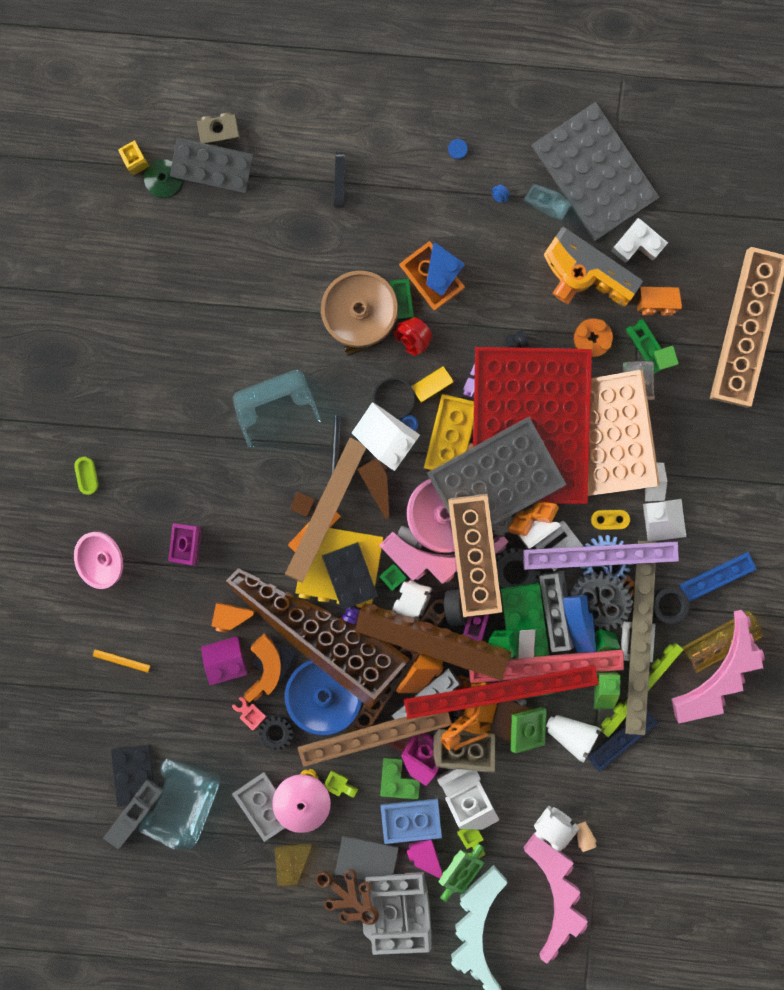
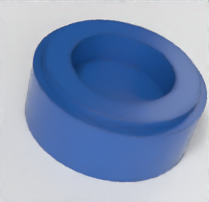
(457, 149)

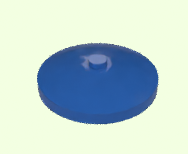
(319, 701)

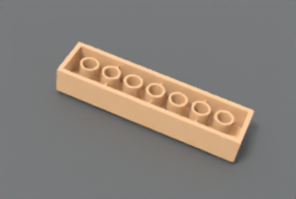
(748, 327)

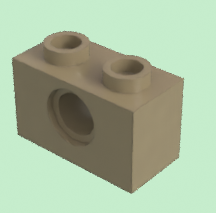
(229, 133)

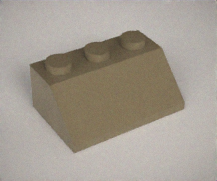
(474, 756)

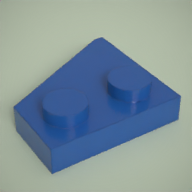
(442, 269)

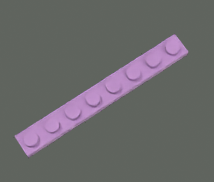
(600, 555)

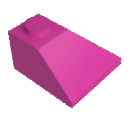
(420, 759)

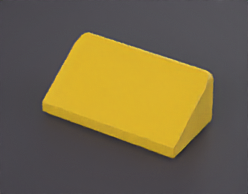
(432, 384)

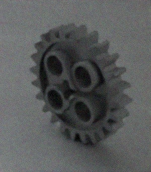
(618, 598)

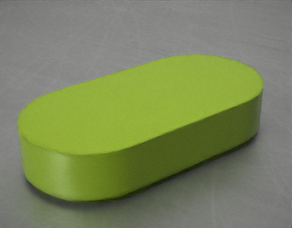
(86, 475)

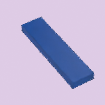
(718, 576)

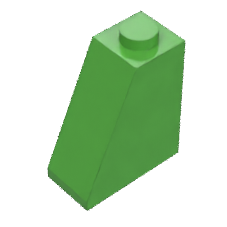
(607, 691)

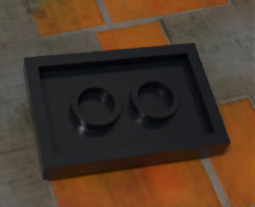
(349, 575)
(130, 771)

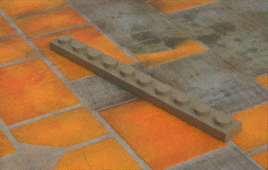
(640, 647)

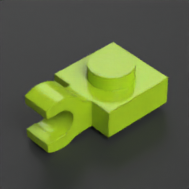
(337, 784)
(471, 838)

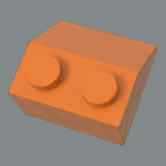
(420, 674)

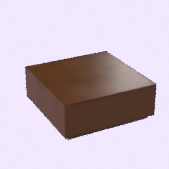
(302, 504)

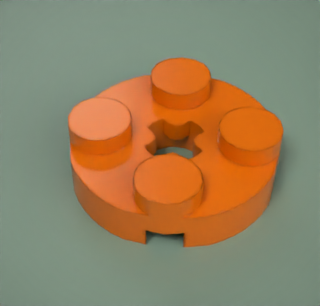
(597, 327)

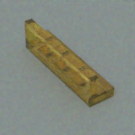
(713, 641)

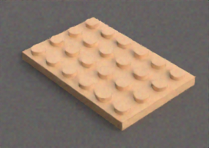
(620, 435)

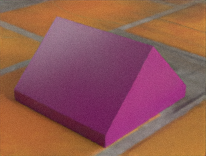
(185, 544)

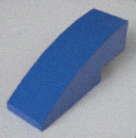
(580, 623)

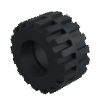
(512, 554)

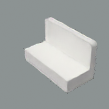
(456, 780)

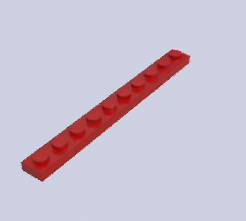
(500, 691)

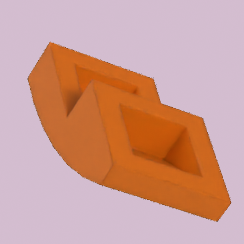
(475, 727)

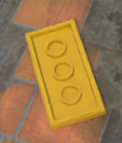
(450, 431)

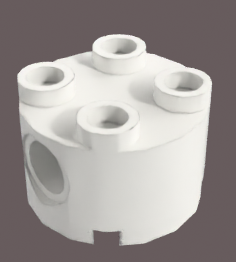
(413, 600)
(555, 828)

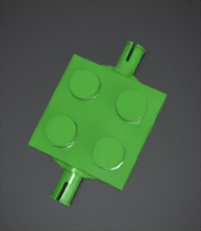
(461, 872)

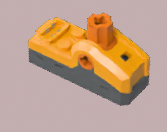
(572, 254)

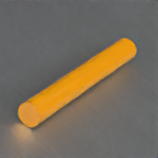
(120, 660)

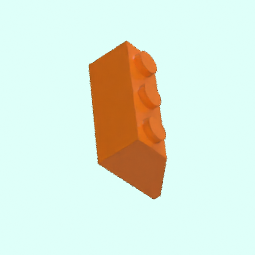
(417, 269)

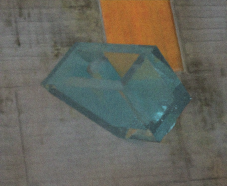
(547, 201)

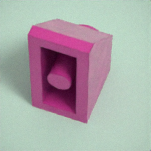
(425, 857)

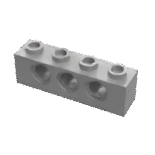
(553, 592)

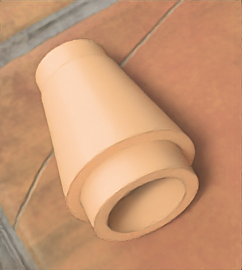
(585, 837)

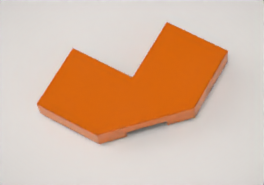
(524, 520)

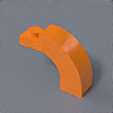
(270, 657)

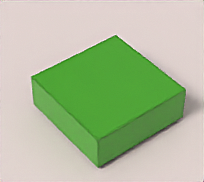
(666, 357)

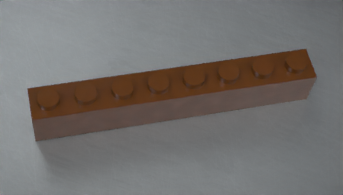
(433, 641)

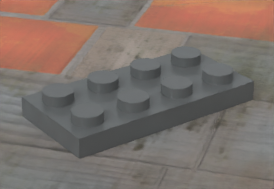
(211, 165)

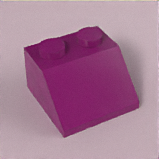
(224, 660)

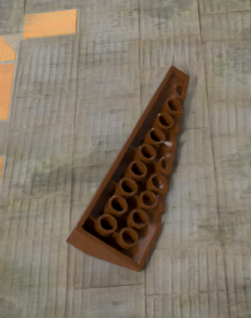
(351, 658)

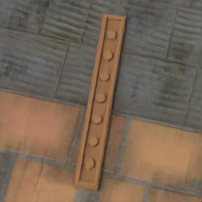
(325, 510)
(371, 737)

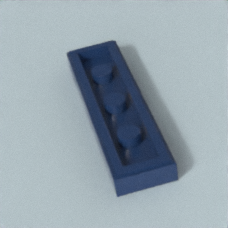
(617, 744)

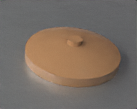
(359, 309)

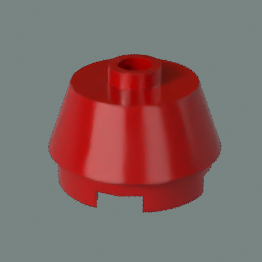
(413, 335)

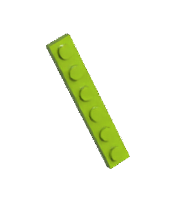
(658, 668)

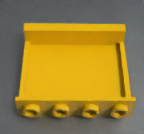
(317, 580)

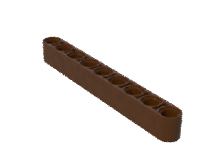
(374, 712)

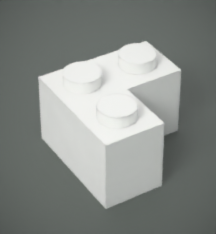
(639, 237)

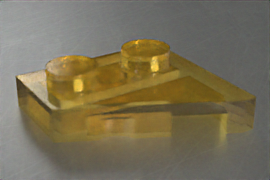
(290, 862)

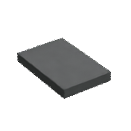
(366, 858)

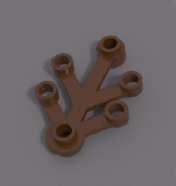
(350, 898)

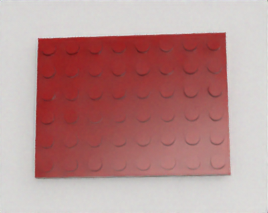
(551, 390)

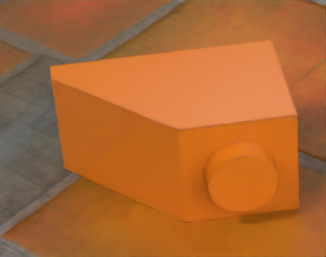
(229, 616)

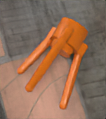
(451, 738)

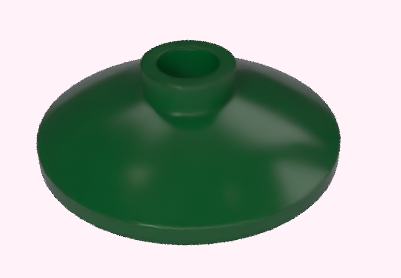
(161, 188)

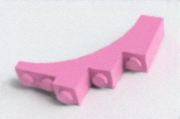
(415, 561)
(708, 698)
(566, 918)

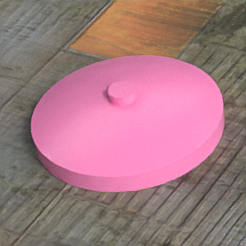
(430, 519)

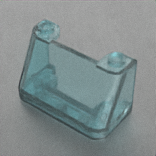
(181, 806)

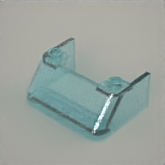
(269, 390)

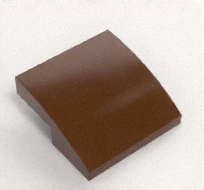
(503, 718)

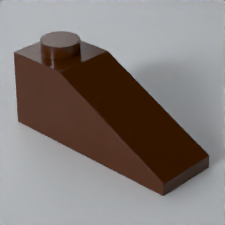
(376, 481)

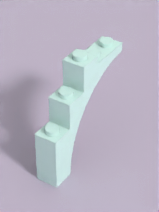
(470, 928)

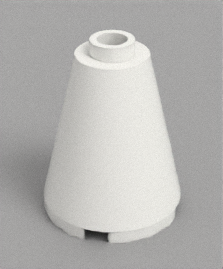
(573, 735)

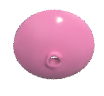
(98, 560)
(303, 790)

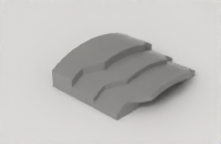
(403, 914)

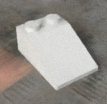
(385, 436)

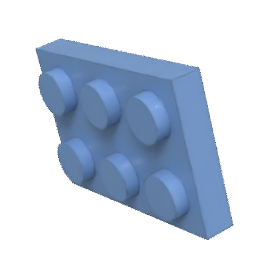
(411, 821)

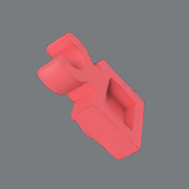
(251, 715)

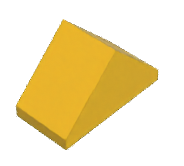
(133, 158)

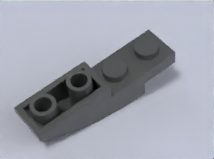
(133, 814)

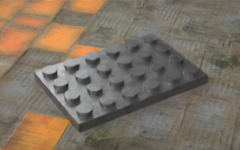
(595, 171)
(507, 467)

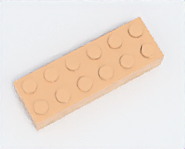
(475, 555)

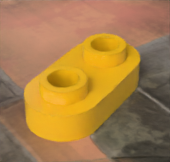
(610, 519)

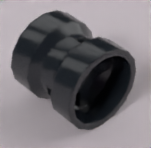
(518, 340)

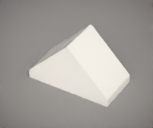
(657, 493)

